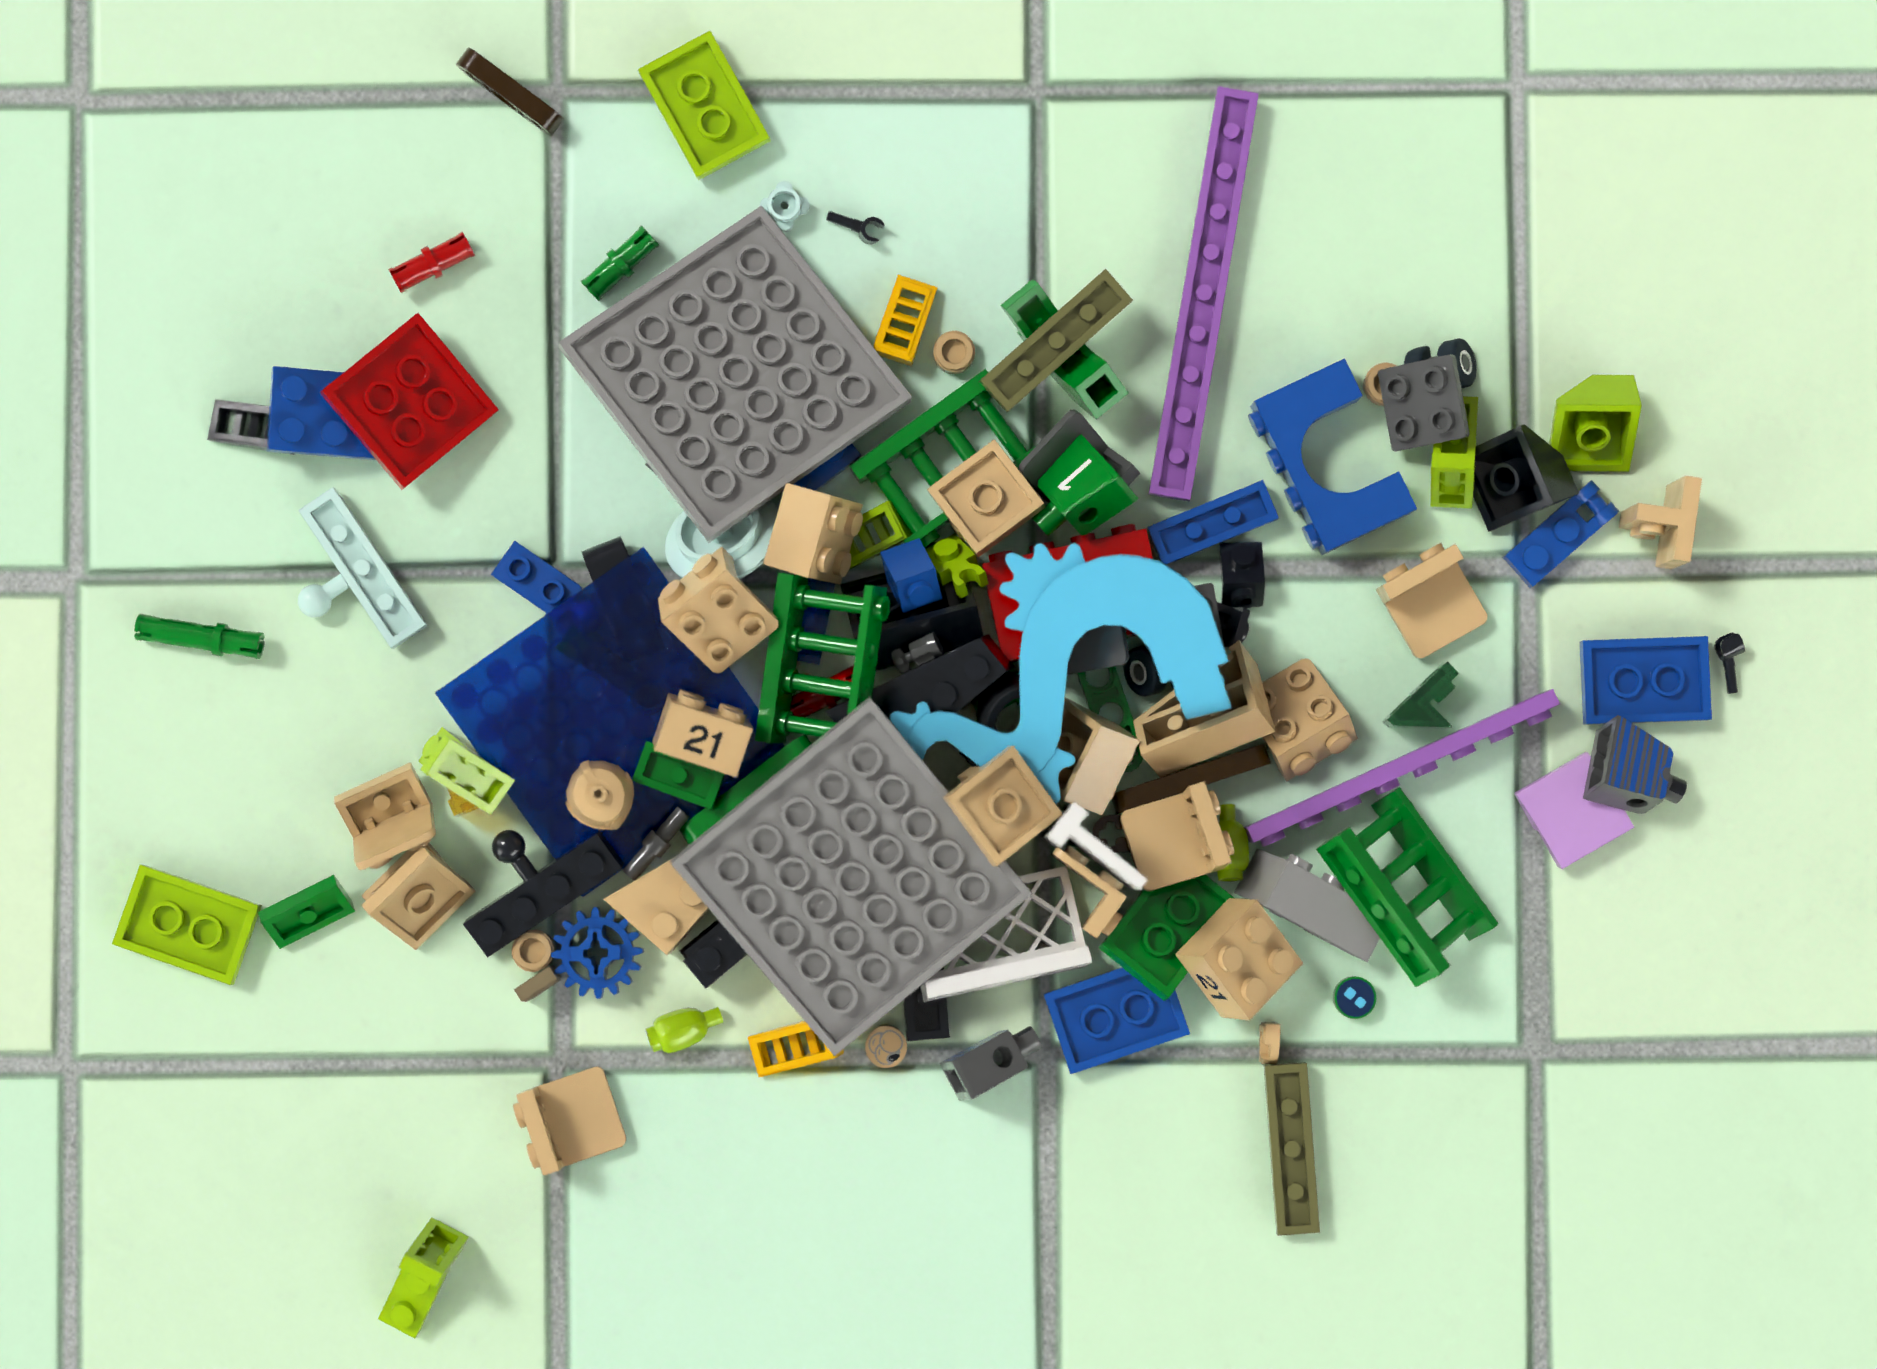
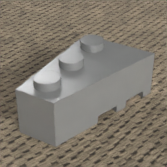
(1308, 902)

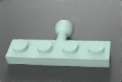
(359, 569)

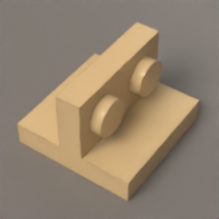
(986, 498)
(1672, 522)
(1002, 805)
(416, 895)

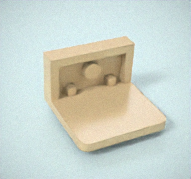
(1432, 601)
(715, 612)
(1306, 719)
(387, 816)
(1177, 837)
(1105, 915)
(570, 1120)

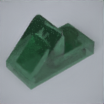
(1416, 710)

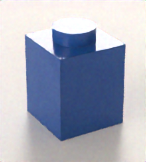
(911, 575)

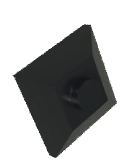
(1518, 477)

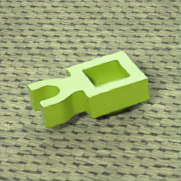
(956, 563)

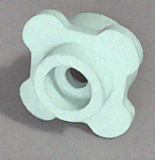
(785, 193)

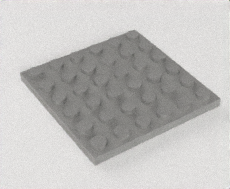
(734, 373)
(849, 877)

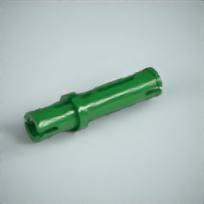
(216, 639)

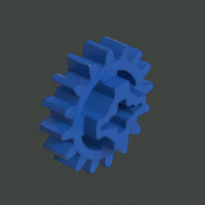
(597, 973)

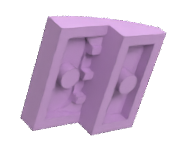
(1566, 820)

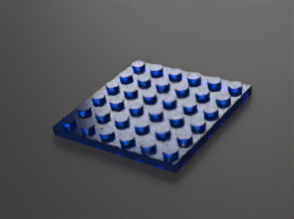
(590, 689)

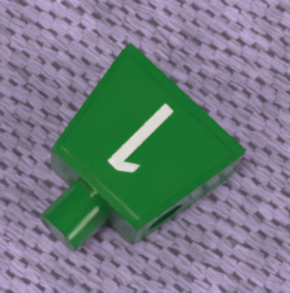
(1081, 490)

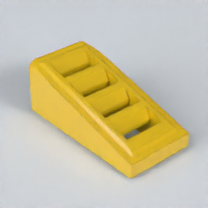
(893, 351)
(761, 1055)

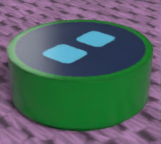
(1354, 997)

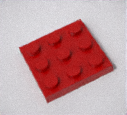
(409, 401)

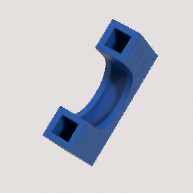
(1329, 515)

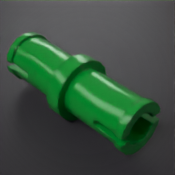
(620, 263)

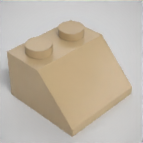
(1100, 754)

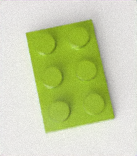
(704, 105)
(186, 924)

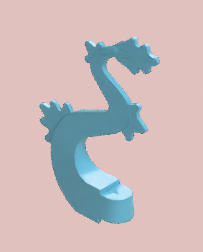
(1055, 610)

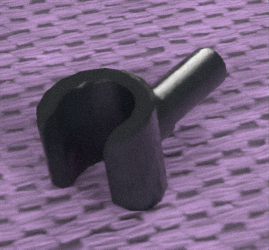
(856, 225)
(1727, 648)

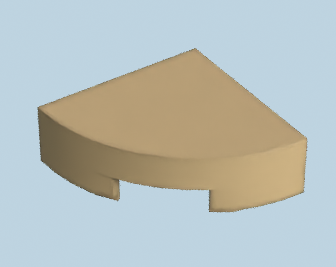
(1269, 1042)

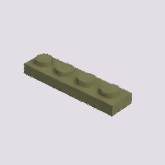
(1056, 340)
(1291, 1148)

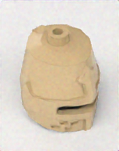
(600, 795)

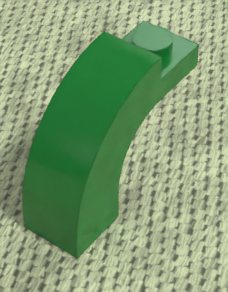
(1083, 374)

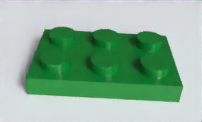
(1159, 927)

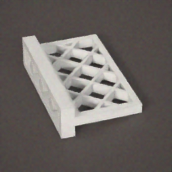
(1068, 828)
(1017, 966)

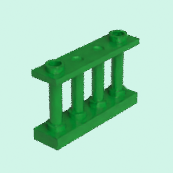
(910, 445)
(780, 673)
(1382, 905)

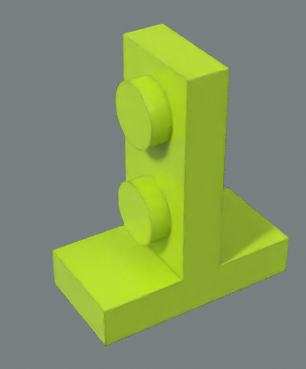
(1454, 465)
(464, 771)
(422, 1276)

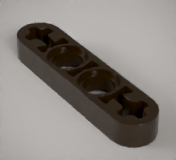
(1179, 781)

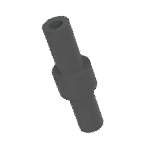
(656, 843)

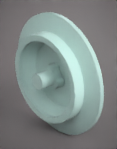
(744, 542)

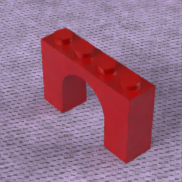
(1124, 540)

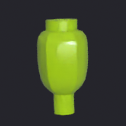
(1238, 835)
(681, 1028)

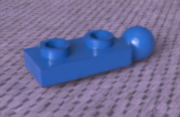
(534, 578)

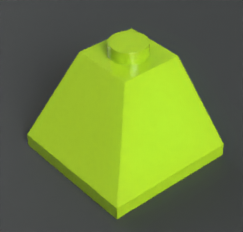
(1597, 423)

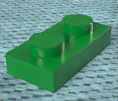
(678, 777)
(306, 911)

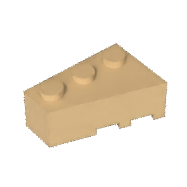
(1174, 743)
(660, 906)

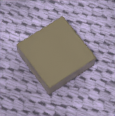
(537, 984)

